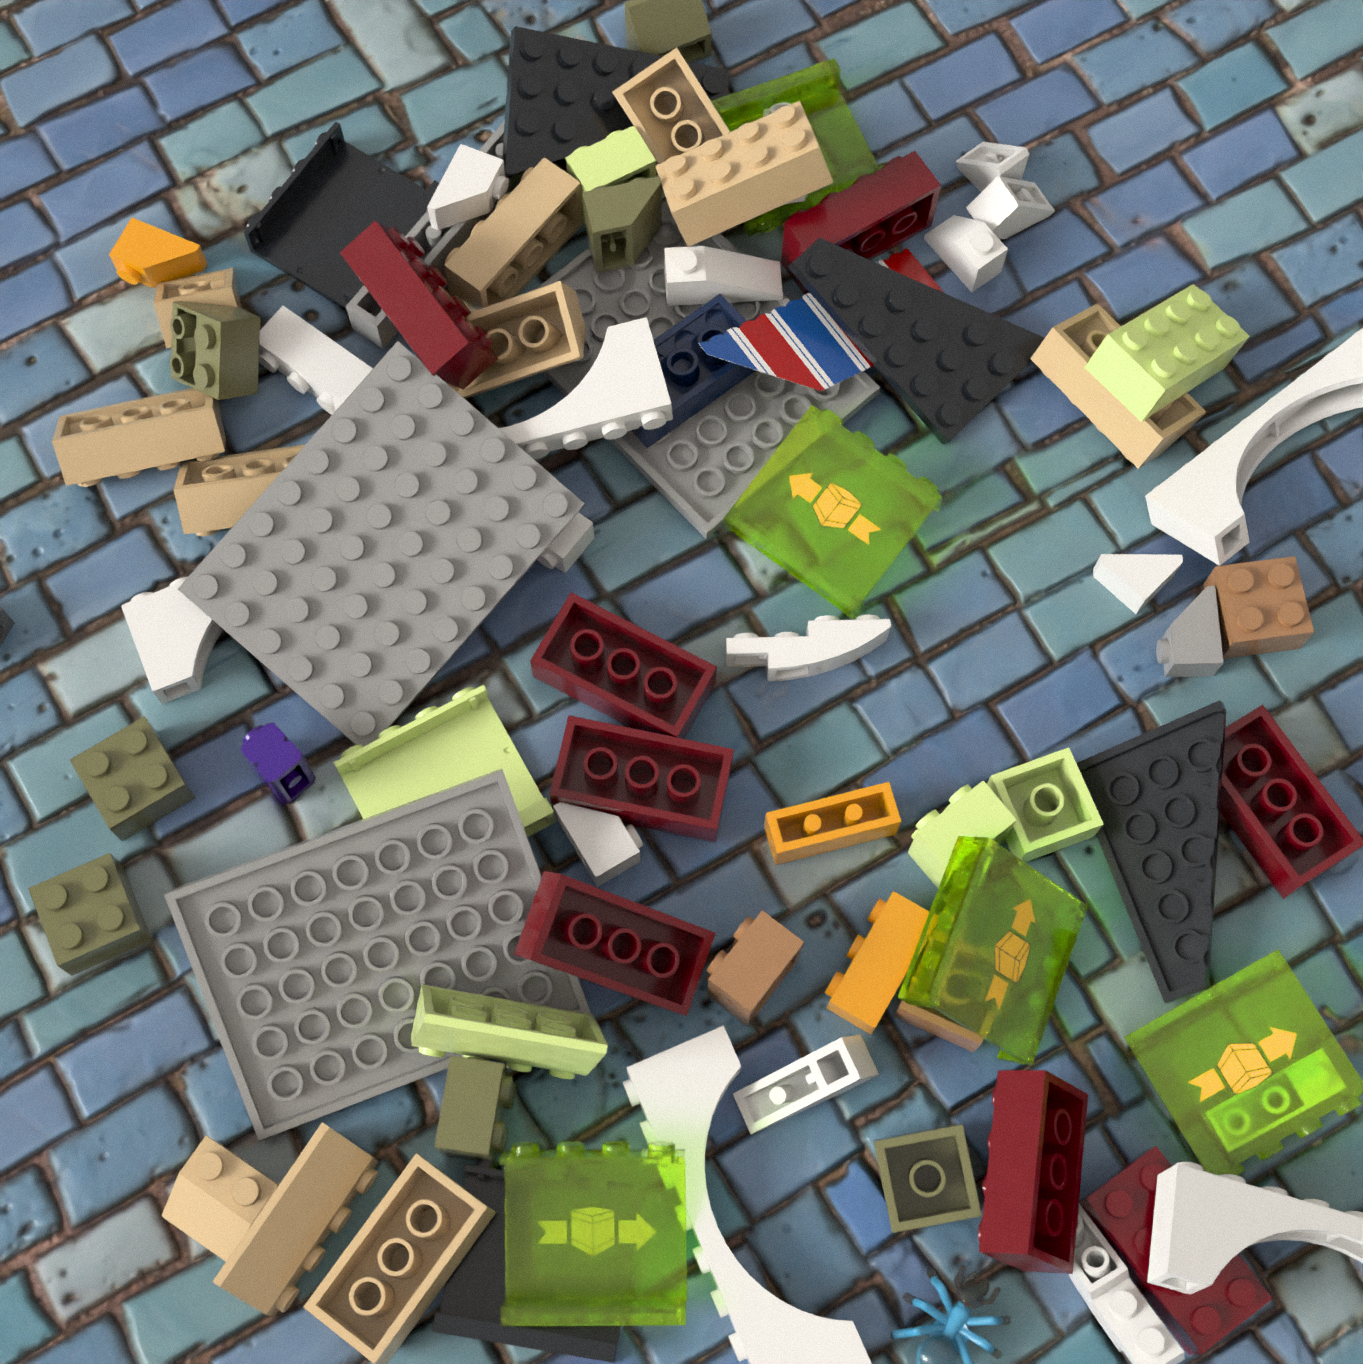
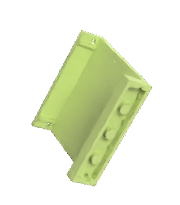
(440, 752)

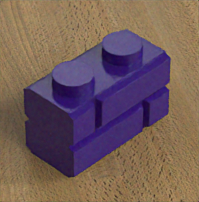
(277, 762)

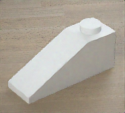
(703, 272)
(806, 1083)

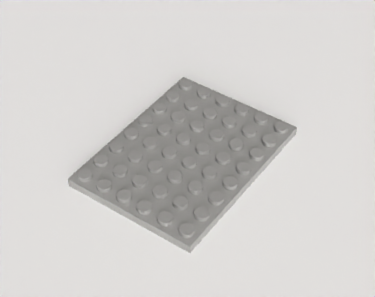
(725, 445)
(381, 547)
(326, 946)

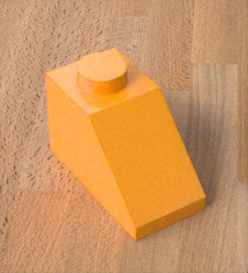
(154, 255)

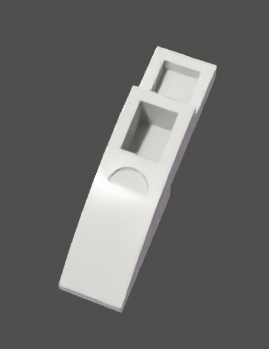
(825, 647)
(1117, 1301)

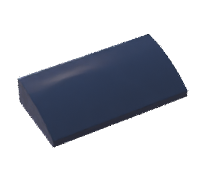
(690, 373)

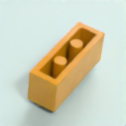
(832, 823)
(877, 962)

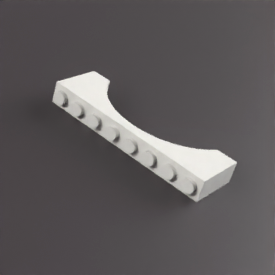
(614, 397)
(1205, 496)
(171, 640)
(679, 1100)
(1211, 1218)

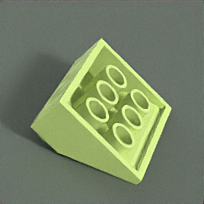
(507, 1032)

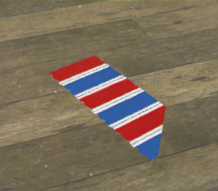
(803, 339)

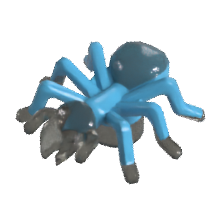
(949, 1331)

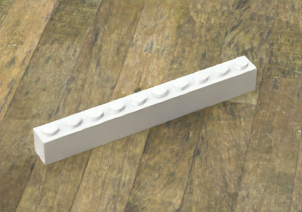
(329, 371)

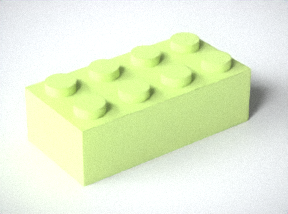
(1166, 352)

